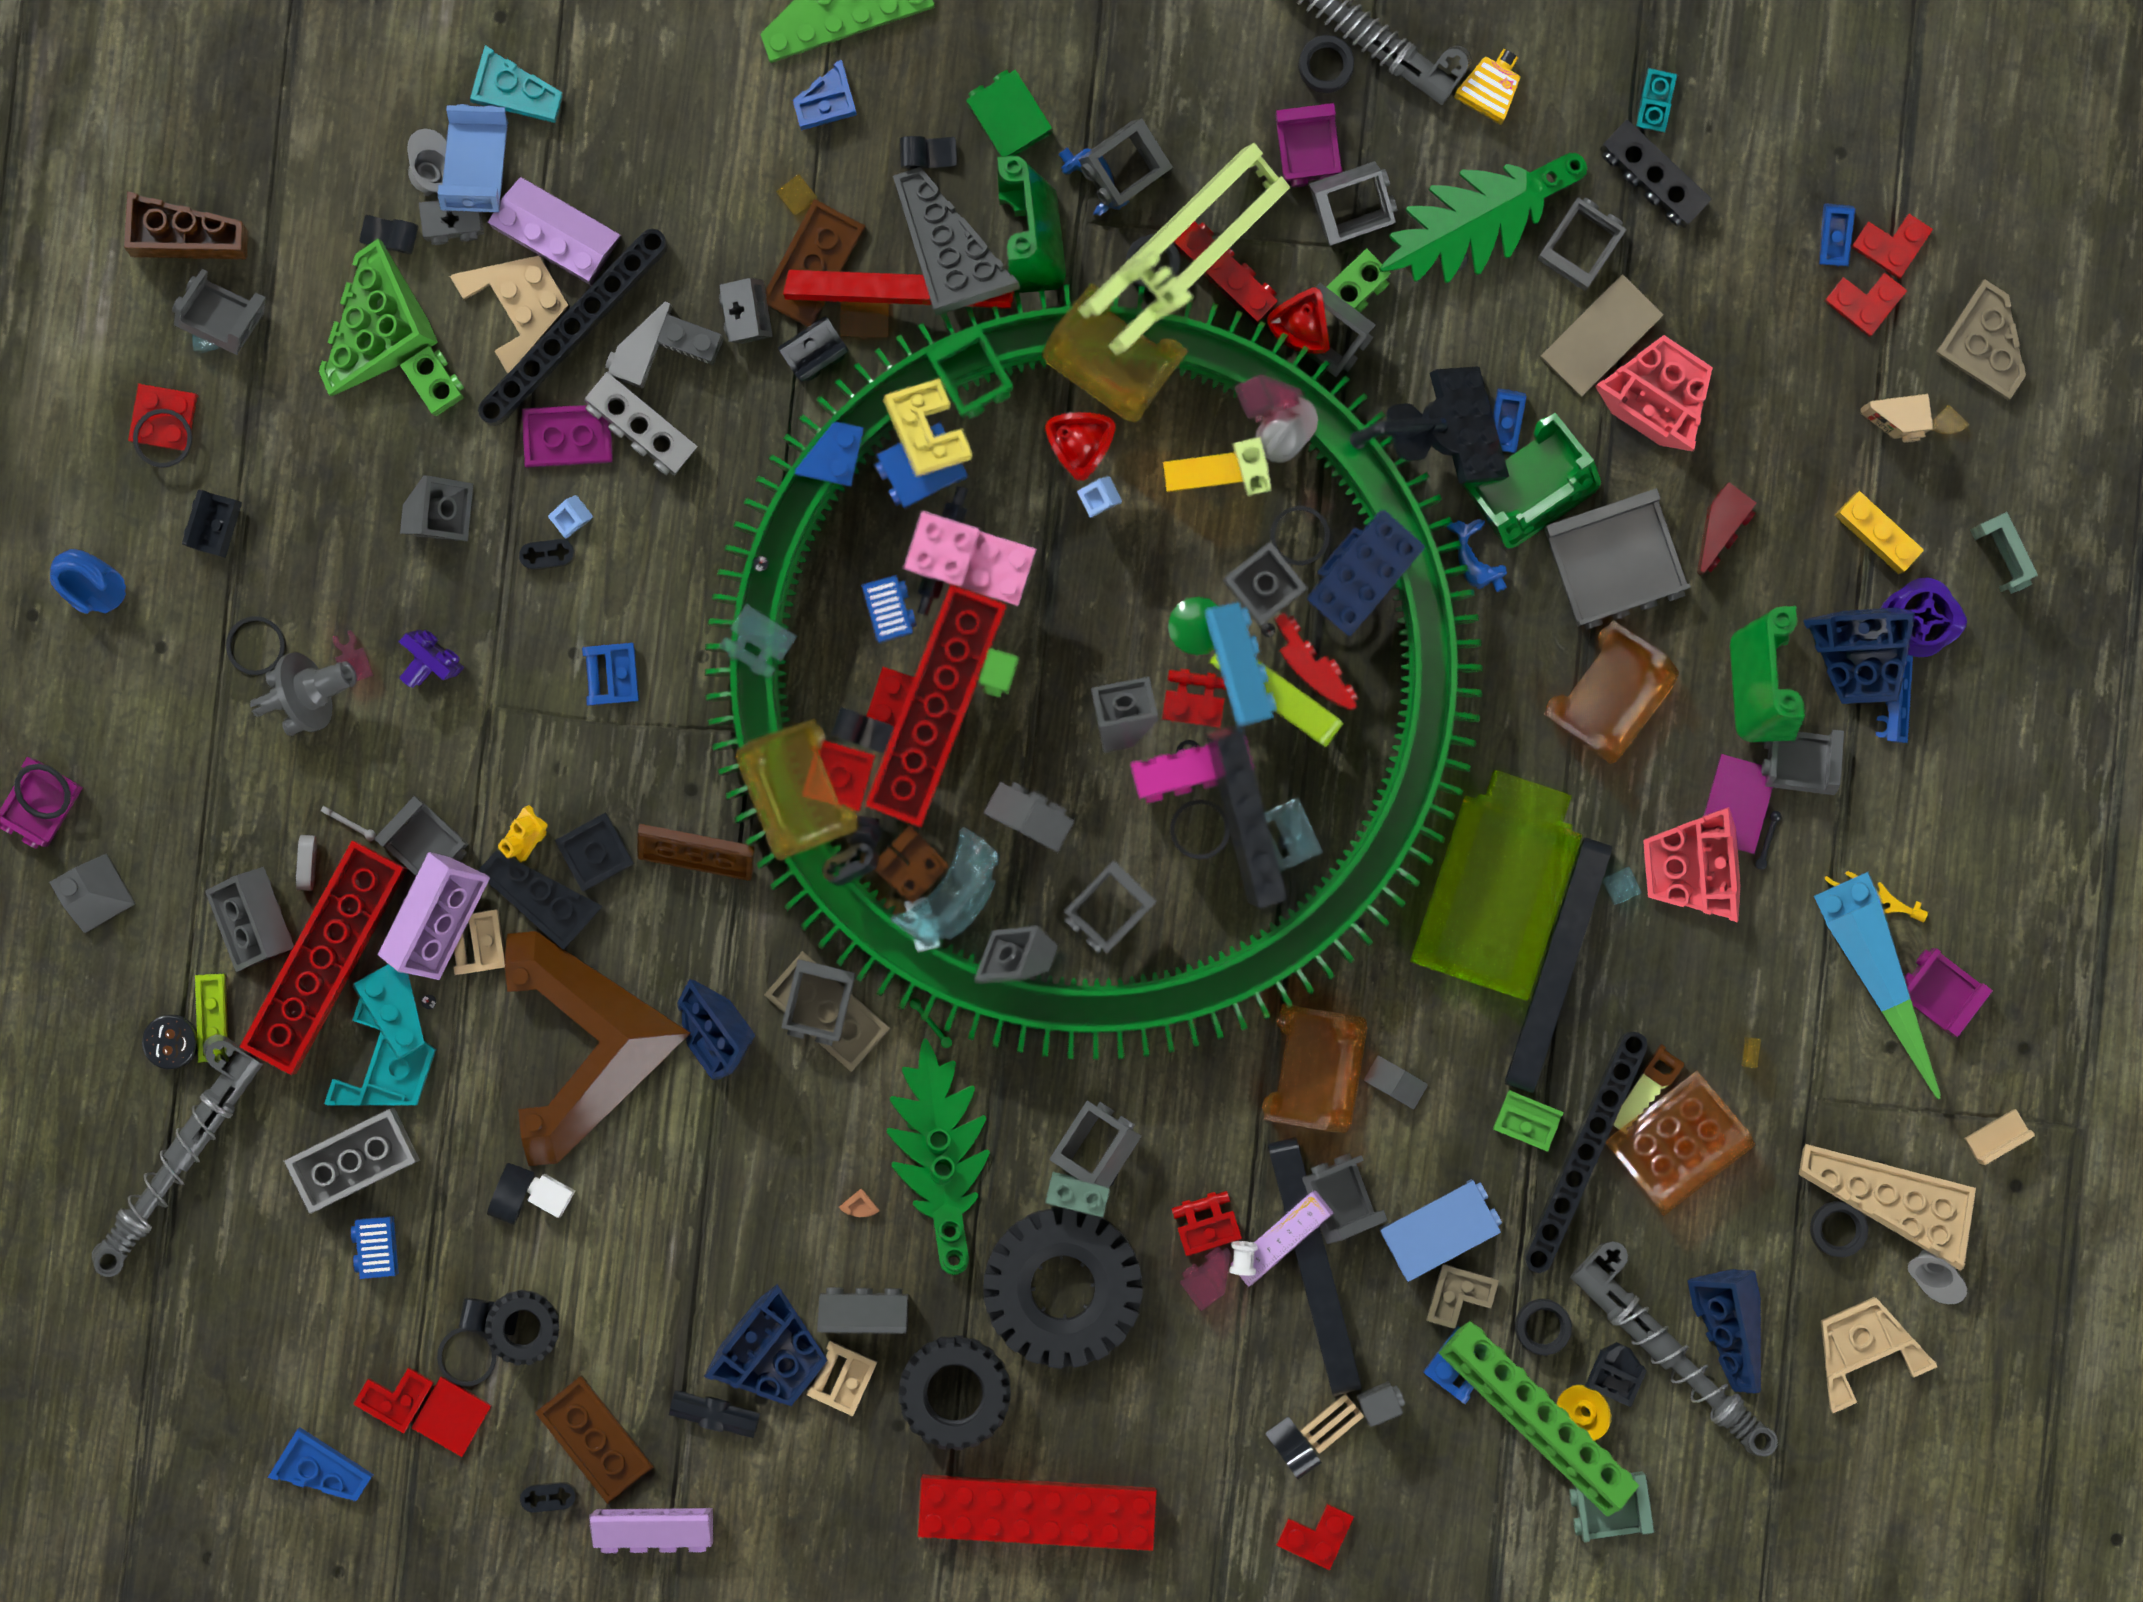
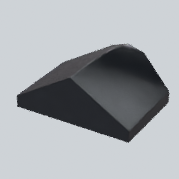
(1617, 1374)

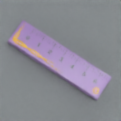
(1288, 1234)

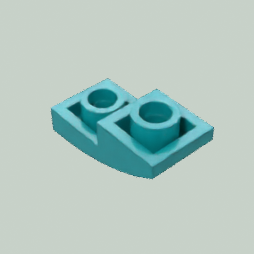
(1656, 100)

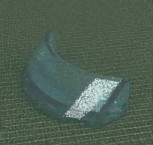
(958, 895)

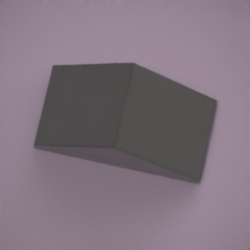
(1395, 1082)

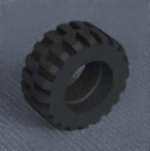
(946, 1432)

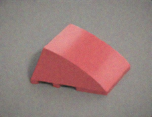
(1660, 393)
(1696, 865)

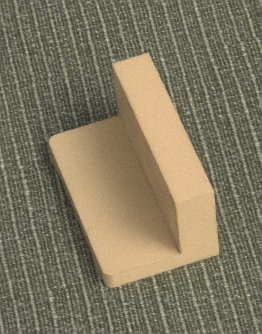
(1998, 1137)

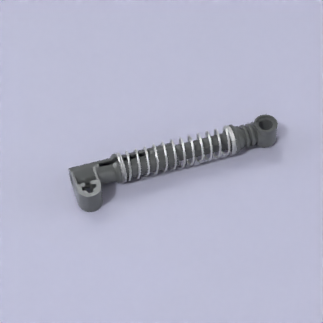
(1367, 31)

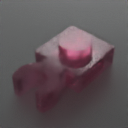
(356, 658)

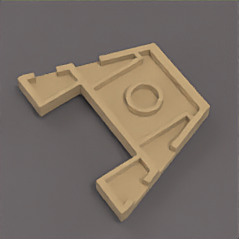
(526, 295)
(1859, 1338)

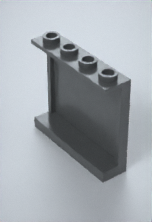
(1616, 559)

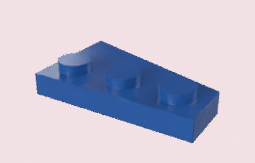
(321, 1467)

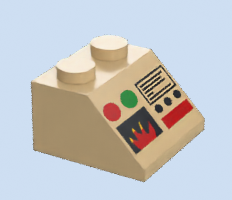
(1901, 417)

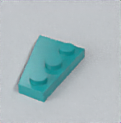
(508, 86)

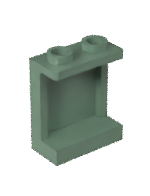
(2010, 549)
(1077, 1195)
(1632, 1518)

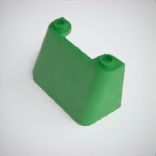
(1035, 255)
(1541, 486)
(1759, 706)

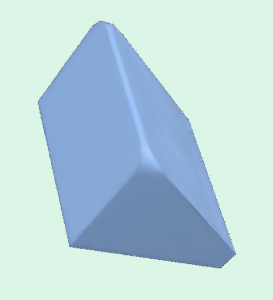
(1099, 496)
(570, 516)

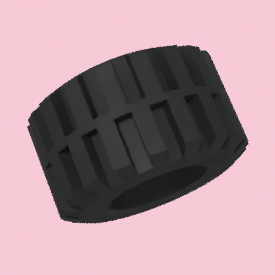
(503, 1309)

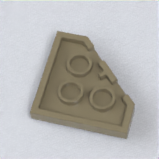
(1986, 341)

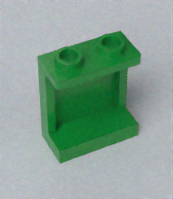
(1009, 114)

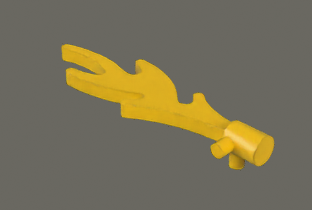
(1895, 905)

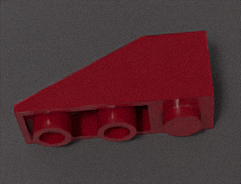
(1722, 520)

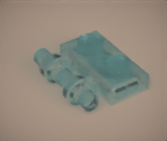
(763, 633)

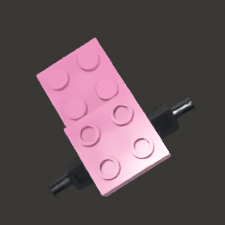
(963, 556)

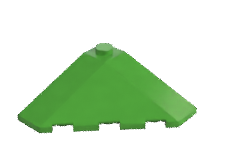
(378, 325)

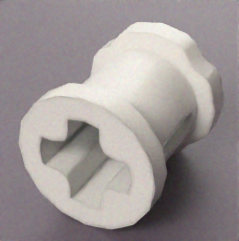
(1243, 1258)

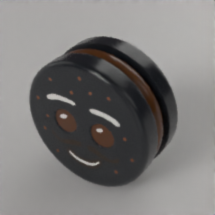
(170, 1042)

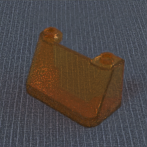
(1615, 693)
(1318, 1069)

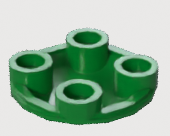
(1189, 626)

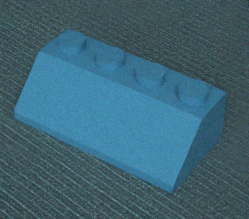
(1239, 665)

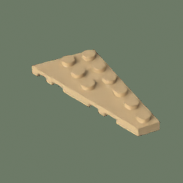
(1914, 1205)

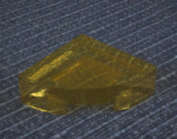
(1948, 421)

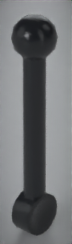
(1761, 863)

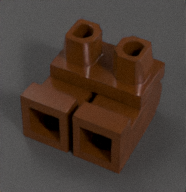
(922, 871)

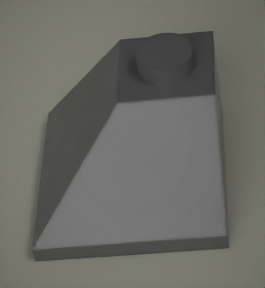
(438, 509)
(1124, 712)
(92, 892)
(1016, 955)

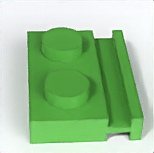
(1528, 1120)

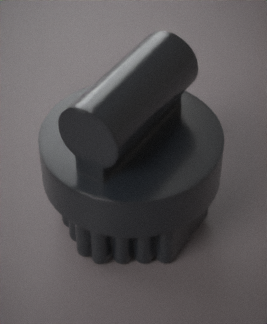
(867, 833)

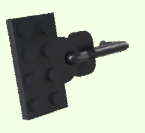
(1453, 424)

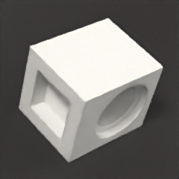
(550, 1195)

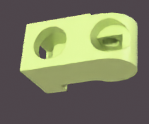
(1252, 466)

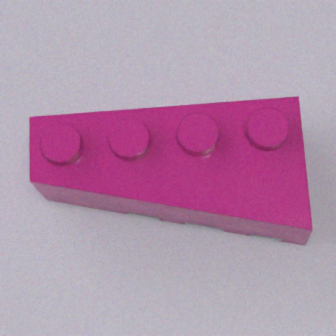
(1174, 773)

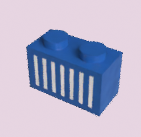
(888, 609)
(375, 1247)

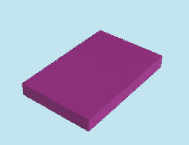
(565, 437)
(1743, 790)

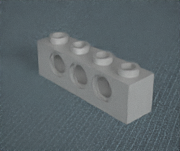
(634, 408)

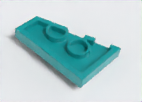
(392, 1007)

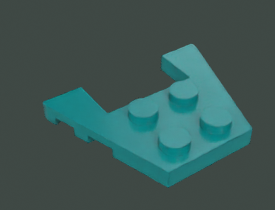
(387, 1078)

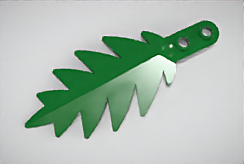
(1478, 216)
(938, 1151)

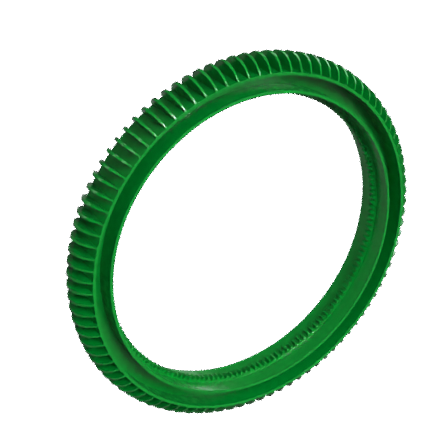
(1317, 924)

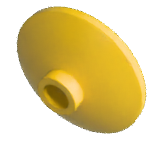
(1574, 1402)

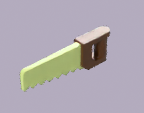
(1648, 1086)

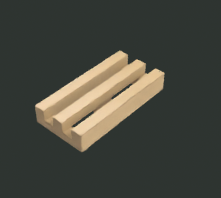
(1313, 1439)

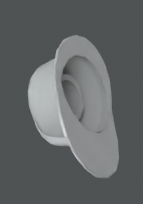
(426, 160)
(1287, 431)
(1937, 1278)

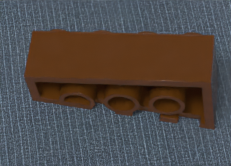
(176, 231)

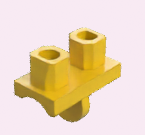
(523, 835)

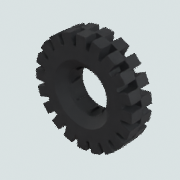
(1053, 1339)

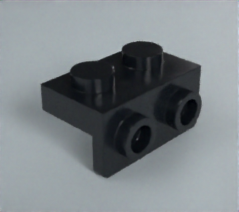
(813, 350)
(211, 523)

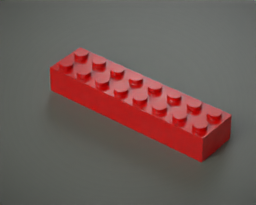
(936, 705)
(323, 957)
(1037, 1512)

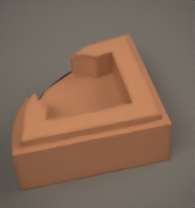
(859, 1205)

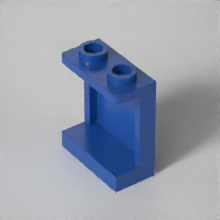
(906, 486)

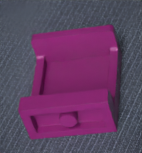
(1308, 143)
(43, 794)
(1945, 992)

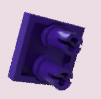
(428, 658)

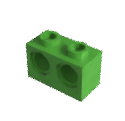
(1352, 278)
(427, 384)
(998, 673)

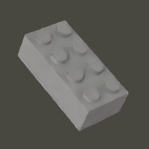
(352, 1160)

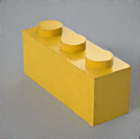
(1879, 532)

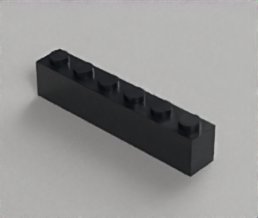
(1245, 816)

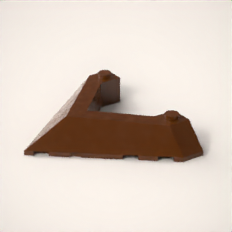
(630, 1036)

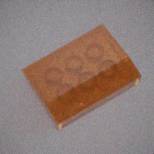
(1680, 1143)

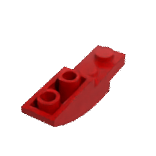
(1319, 675)

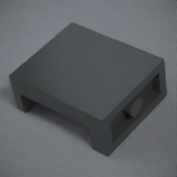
(217, 313)
(1806, 764)
(416, 833)
(1346, 1196)

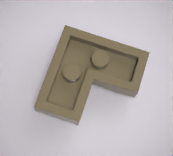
(1455, 1287)

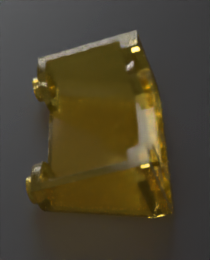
(1119, 381)
(793, 790)

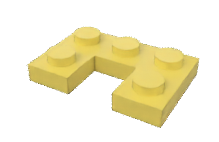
(908, 415)

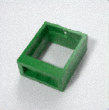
(957, 345)

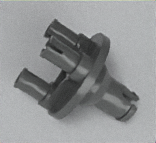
(303, 692)

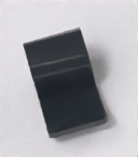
(927, 153)
(394, 234)
(862, 730)
(510, 1193)
(475, 1313)
(1293, 1448)

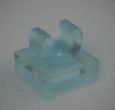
(1621, 885)

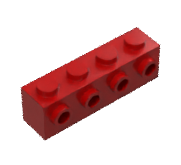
(1227, 275)

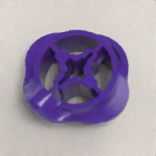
(1952, 619)

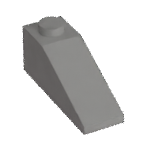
(636, 353)

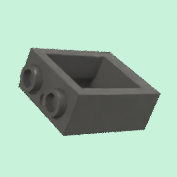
(1147, 148)
(1359, 225)
(1566, 268)
(1355, 321)
(1130, 885)
(799, 1030)
(1113, 1158)

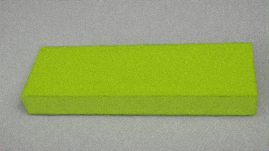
(210, 1011)

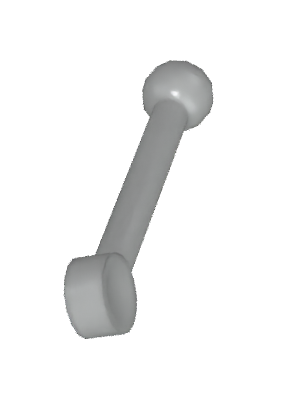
(369, 834)

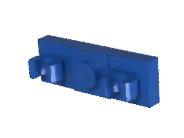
(1899, 710)

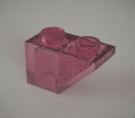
(1264, 394)
(1209, 1280)

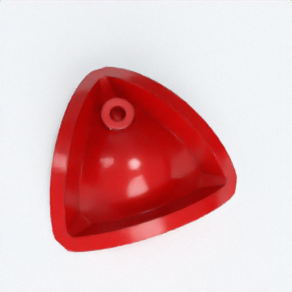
(1302, 321)
(1080, 440)

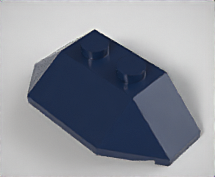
(716, 1027)

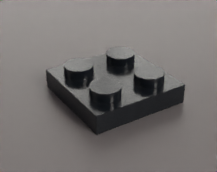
(594, 852)

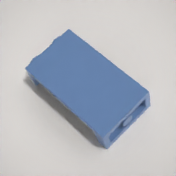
(474, 158)
(1441, 1230)

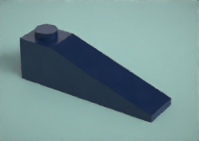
(1732, 1315)

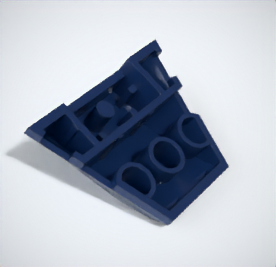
(1864, 651)
(769, 1351)

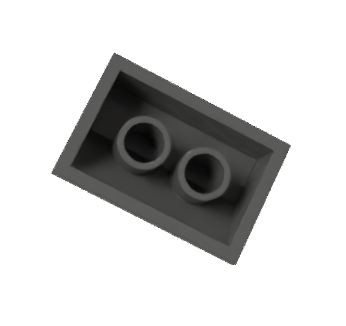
(249, 919)
(863, 1311)

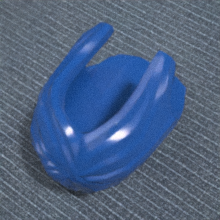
(87, 582)

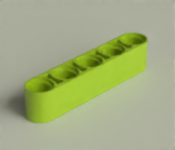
(1298, 707)

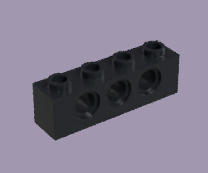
(1672, 177)

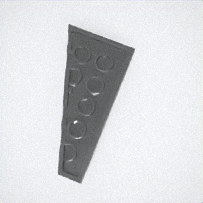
(950, 252)

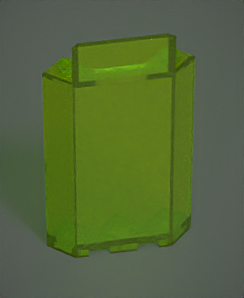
(1500, 886)

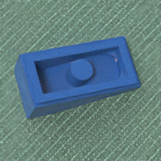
(1836, 234)
(1508, 417)

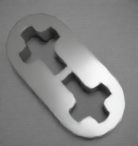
(306, 862)

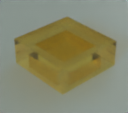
(796, 194)
(1751, 1052)

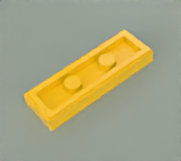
(1201, 472)

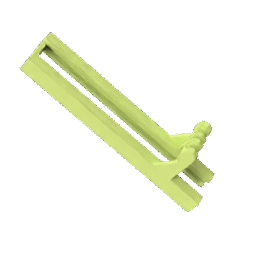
(1173, 292)

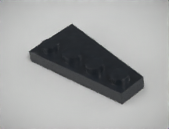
(543, 901)

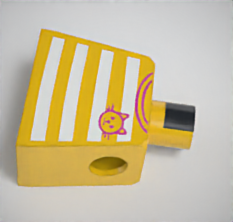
(1491, 86)

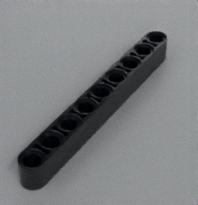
(575, 313)
(1558, 965)
(1573, 1161)
(1316, 1274)

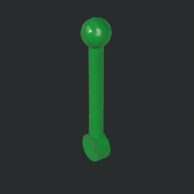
(946, 1041)

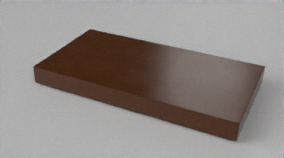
(820, 244)
(695, 852)
(594, 1439)

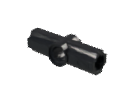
(714, 1414)

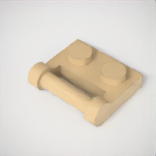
(486, 943)
(850, 1382)

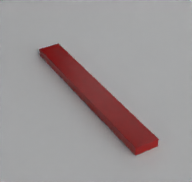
(868, 288)

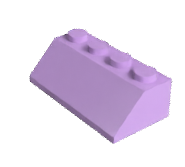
(554, 230)
(433, 916)
(652, 1528)

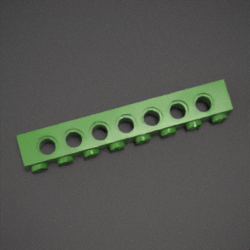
(1544, 1434)

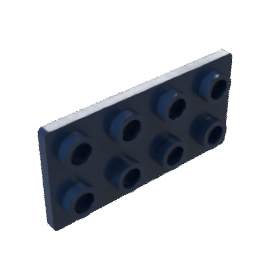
(1364, 571)

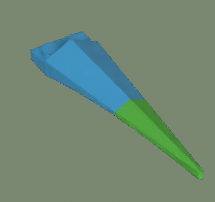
(1862, 930)

